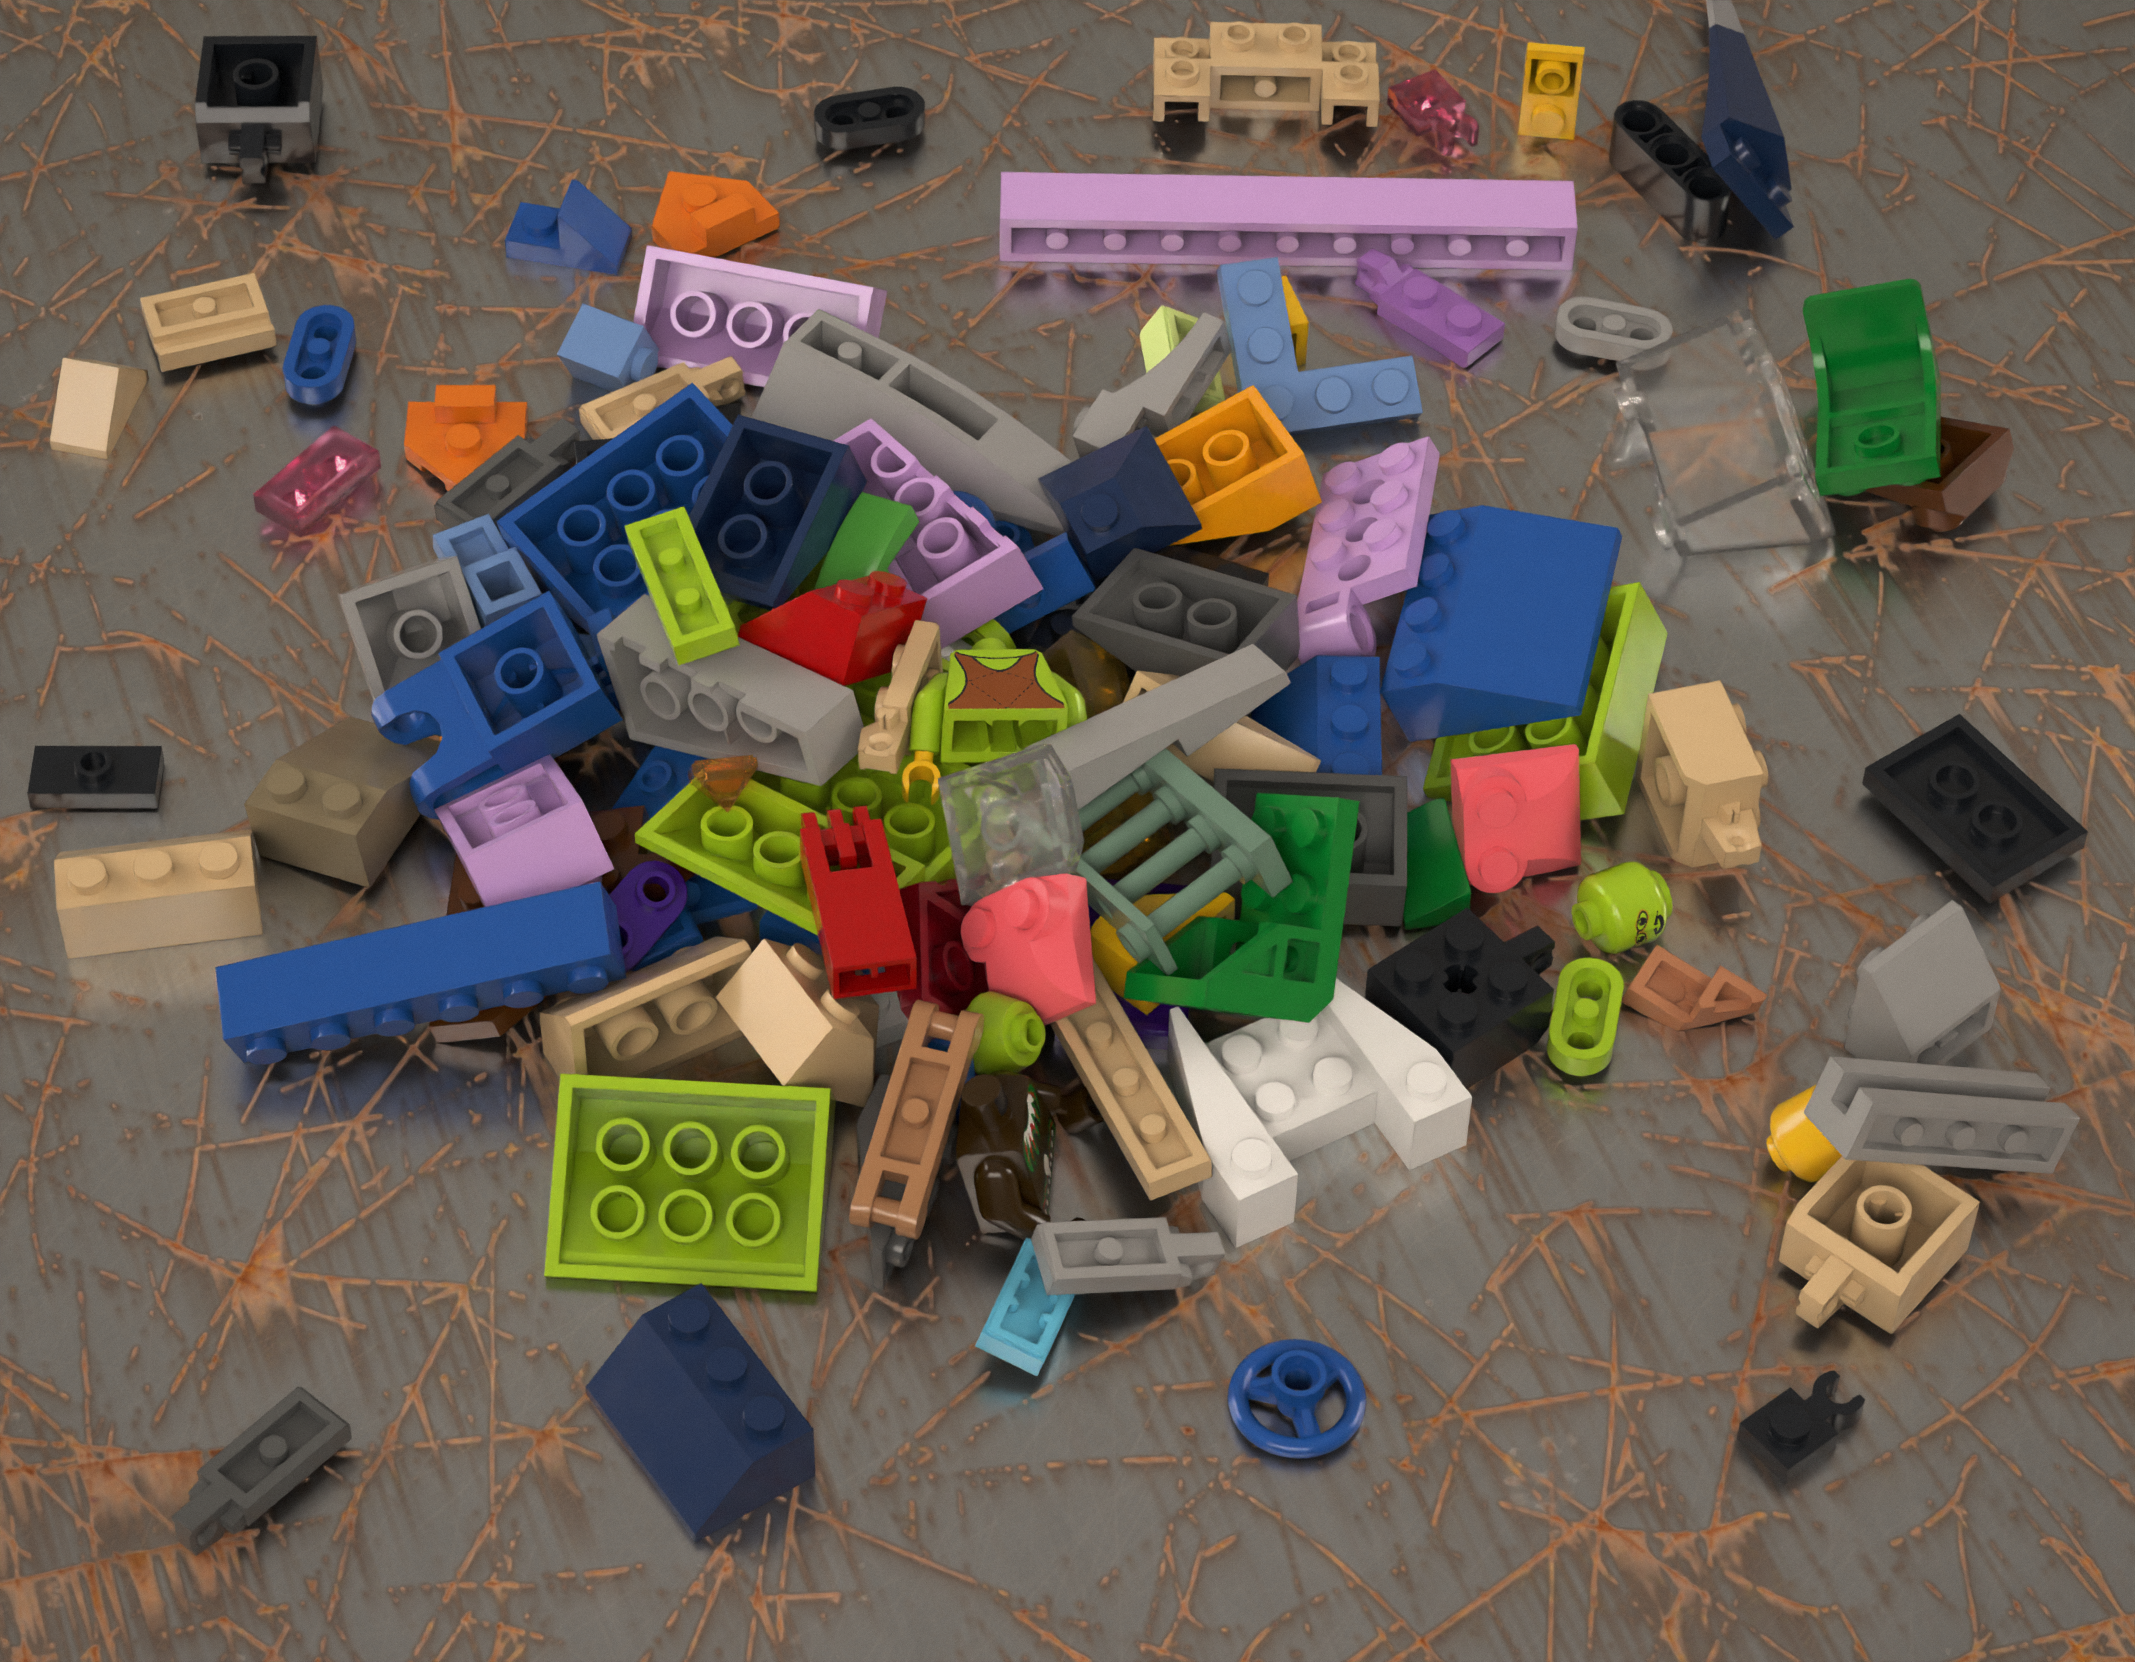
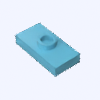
(1024, 1316)

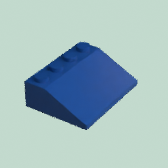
(575, 525)
(1499, 622)

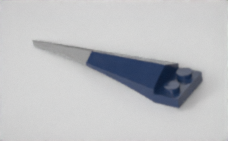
(1742, 126)

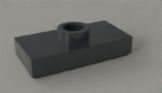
(96, 777)

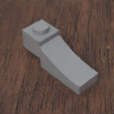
(1162, 395)

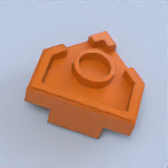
(710, 214)
(461, 430)

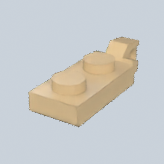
(620, 409)
(913, 666)

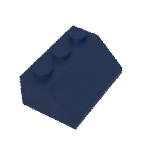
(702, 1414)

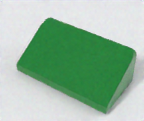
(1434, 868)

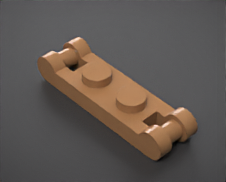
(916, 1118)

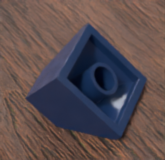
(1119, 502)

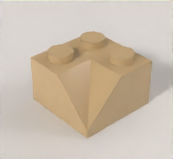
(798, 1028)

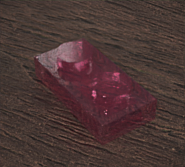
(317, 481)

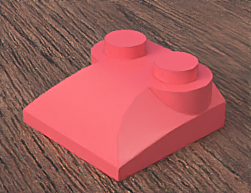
(1516, 814)
(1036, 943)

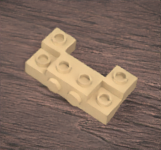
(1265, 70)

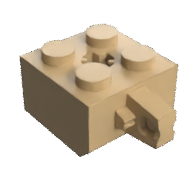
(1701, 776)
(1875, 1239)

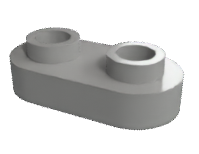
(1609, 328)

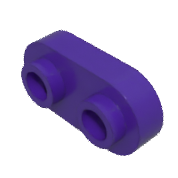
(643, 920)

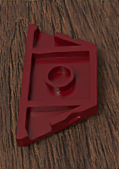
(943, 965)

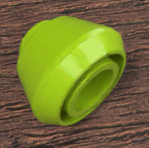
(1010, 1033)

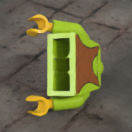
(987, 709)

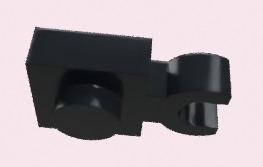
(1798, 1432)

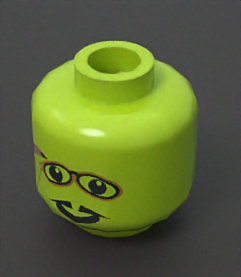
(1622, 907)

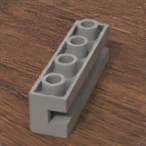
(1940, 1115)

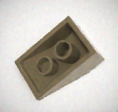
(338, 802)

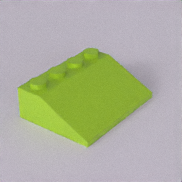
(1610, 719)
(690, 1182)

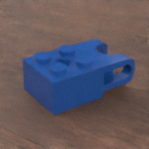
(498, 703)

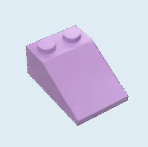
(525, 835)

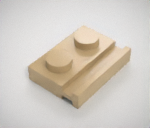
(208, 322)

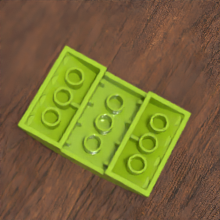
(758, 841)

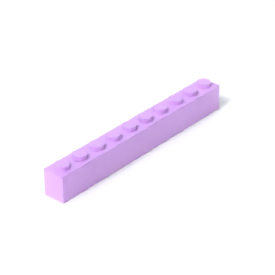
(1286, 218)

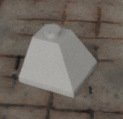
(408, 619)

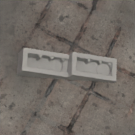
(1179, 712)

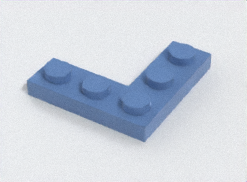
(1309, 398)

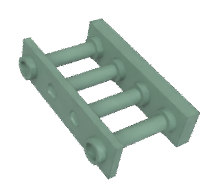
(1211, 825)

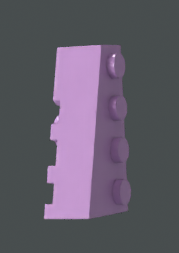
(953, 551)

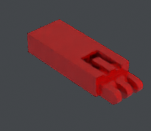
(857, 908)

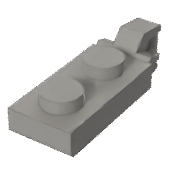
(1122, 1255)

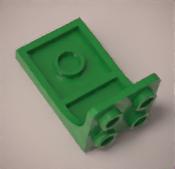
(1874, 387)

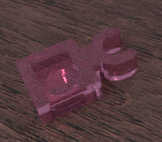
(1434, 106)

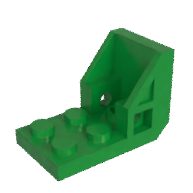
(1284, 942)

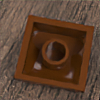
(1971, 470)

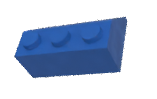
(1331, 713)

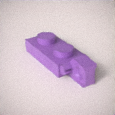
(1428, 309)

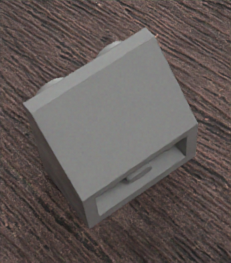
(1923, 993)

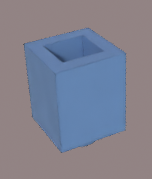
(608, 350)

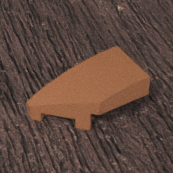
(1686, 997)

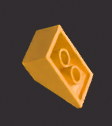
(1239, 468)

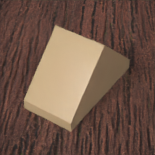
(94, 405)

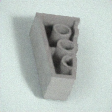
(729, 701)

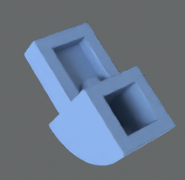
(492, 572)

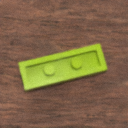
(681, 586)

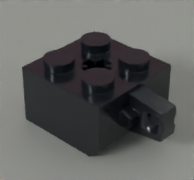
(258, 101)
(1468, 993)

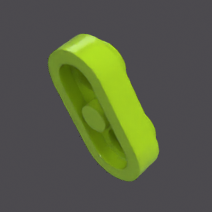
(1585, 1021)

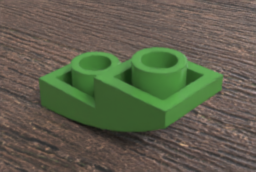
(867, 539)

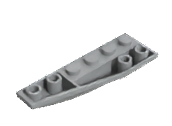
(842, 376)

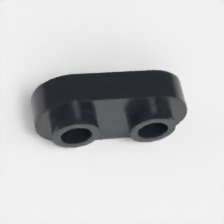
(869, 118)

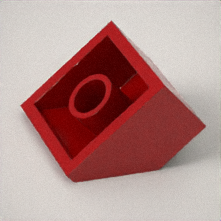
(842, 628)

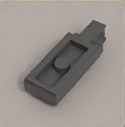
(510, 476)
(259, 1469)

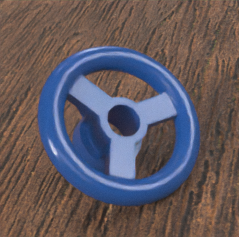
(1296, 1367)

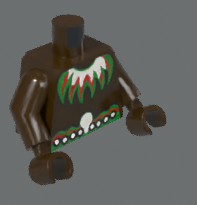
(1010, 1144)

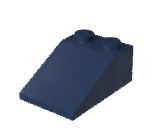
(772, 509)

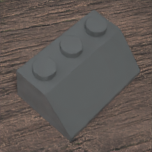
(1380, 842)

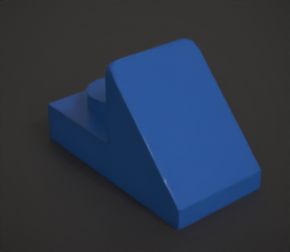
(576, 235)

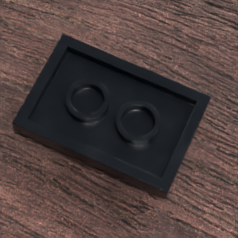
(1974, 808)

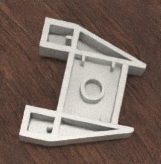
(1299, 1086)

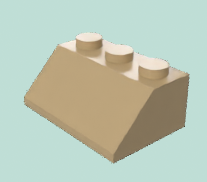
(158, 893)
(649, 1017)

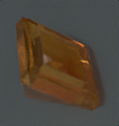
(723, 778)

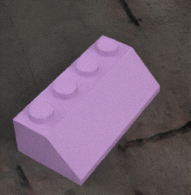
(723, 308)

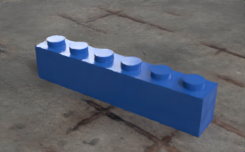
(420, 974)

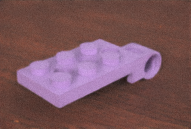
(1364, 546)

